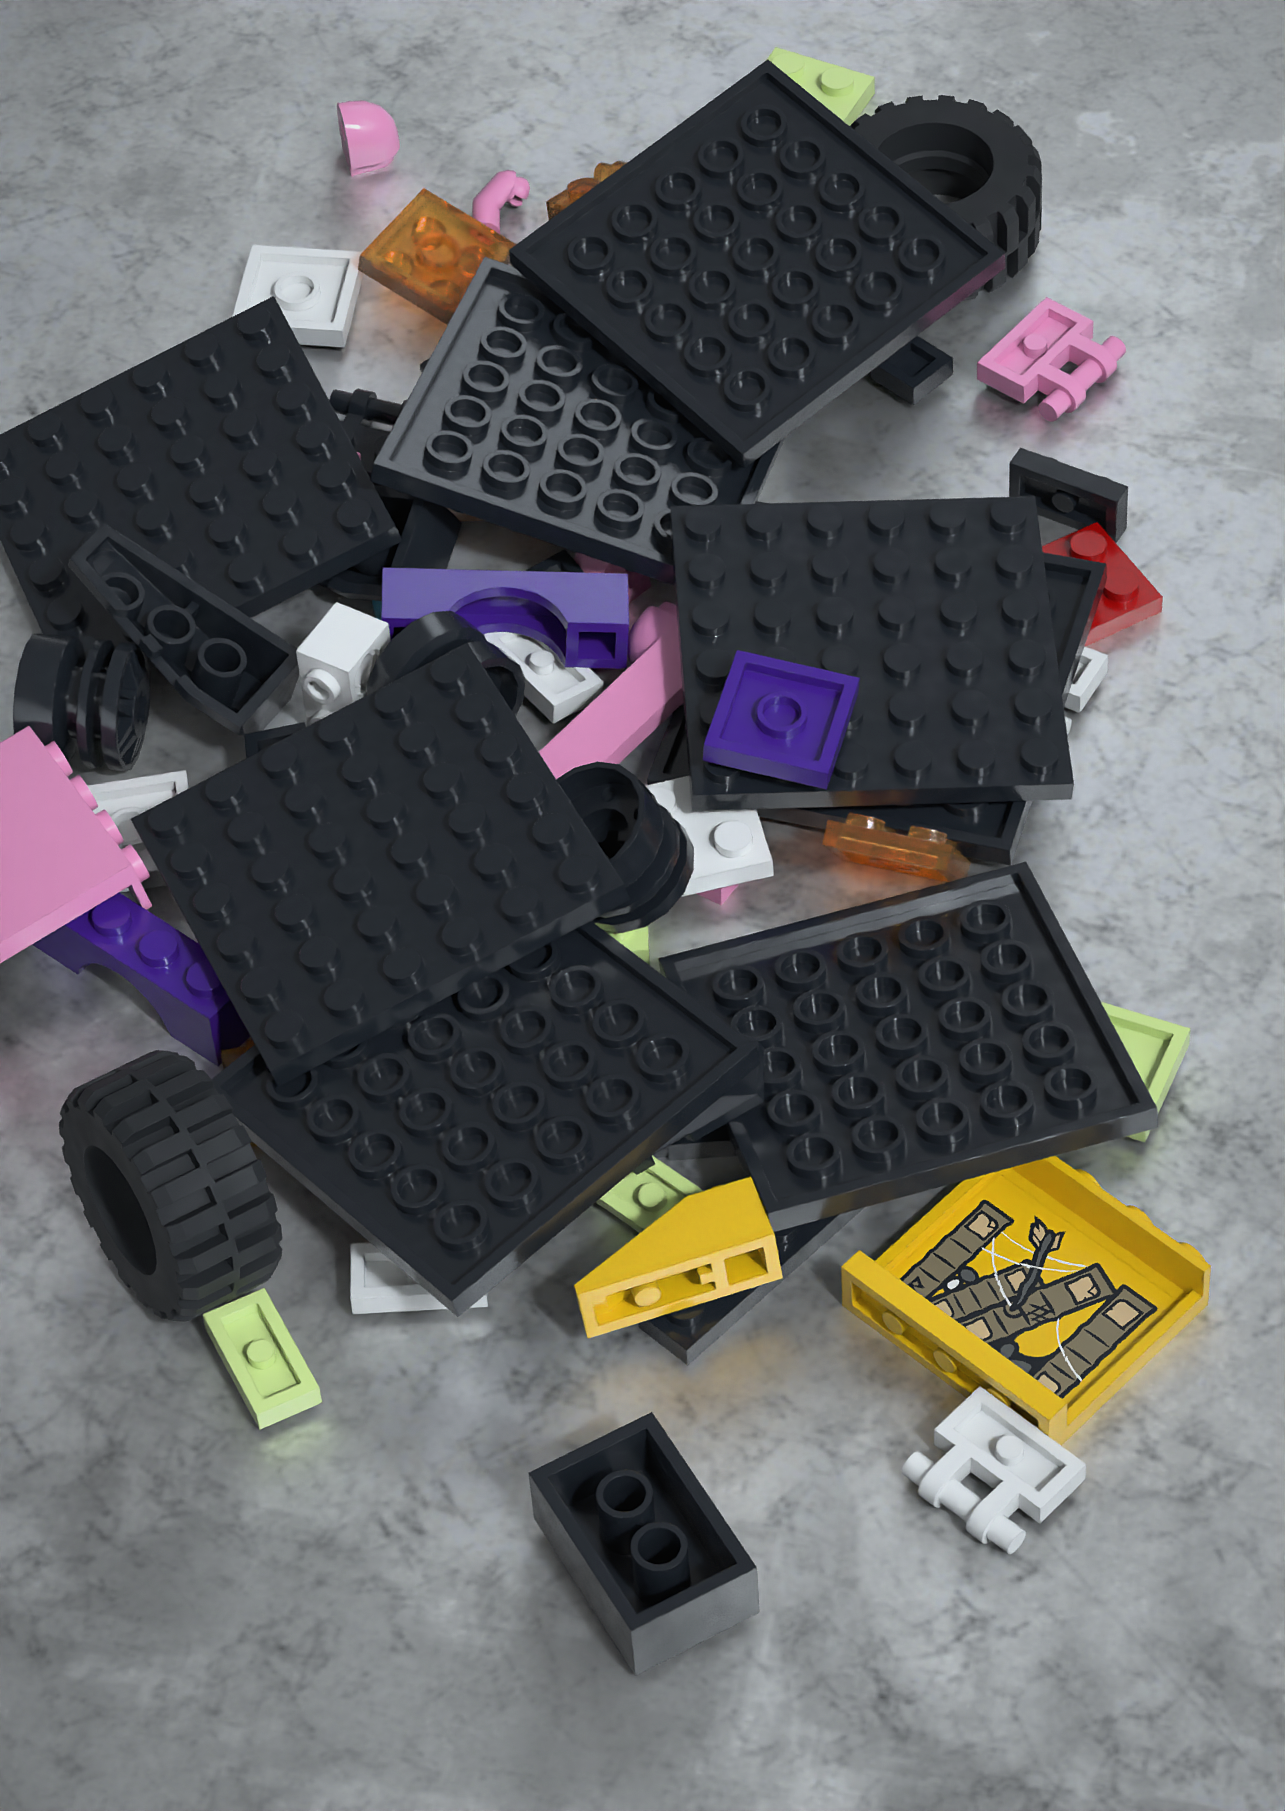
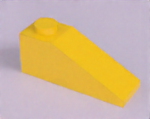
(686, 1257)

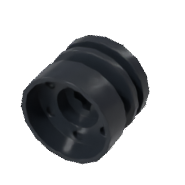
(84, 701)
(638, 839)

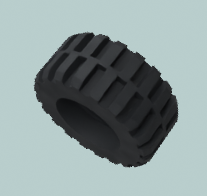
(972, 157)
(171, 1185)

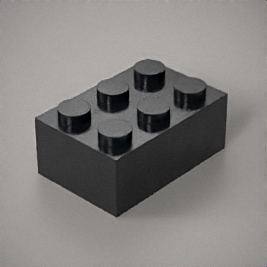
(644, 1543)

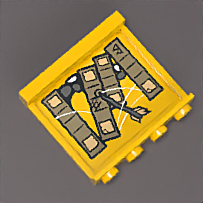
(1031, 1291)

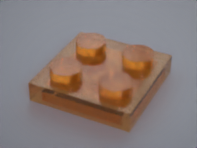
(432, 254)
(871, 844)

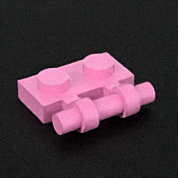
(1037, 350)

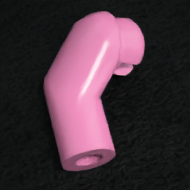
(500, 189)

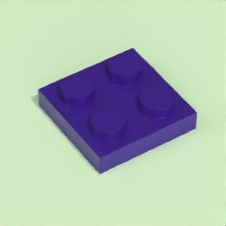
(781, 719)

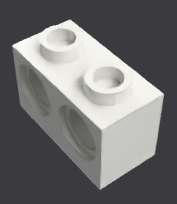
(339, 660)

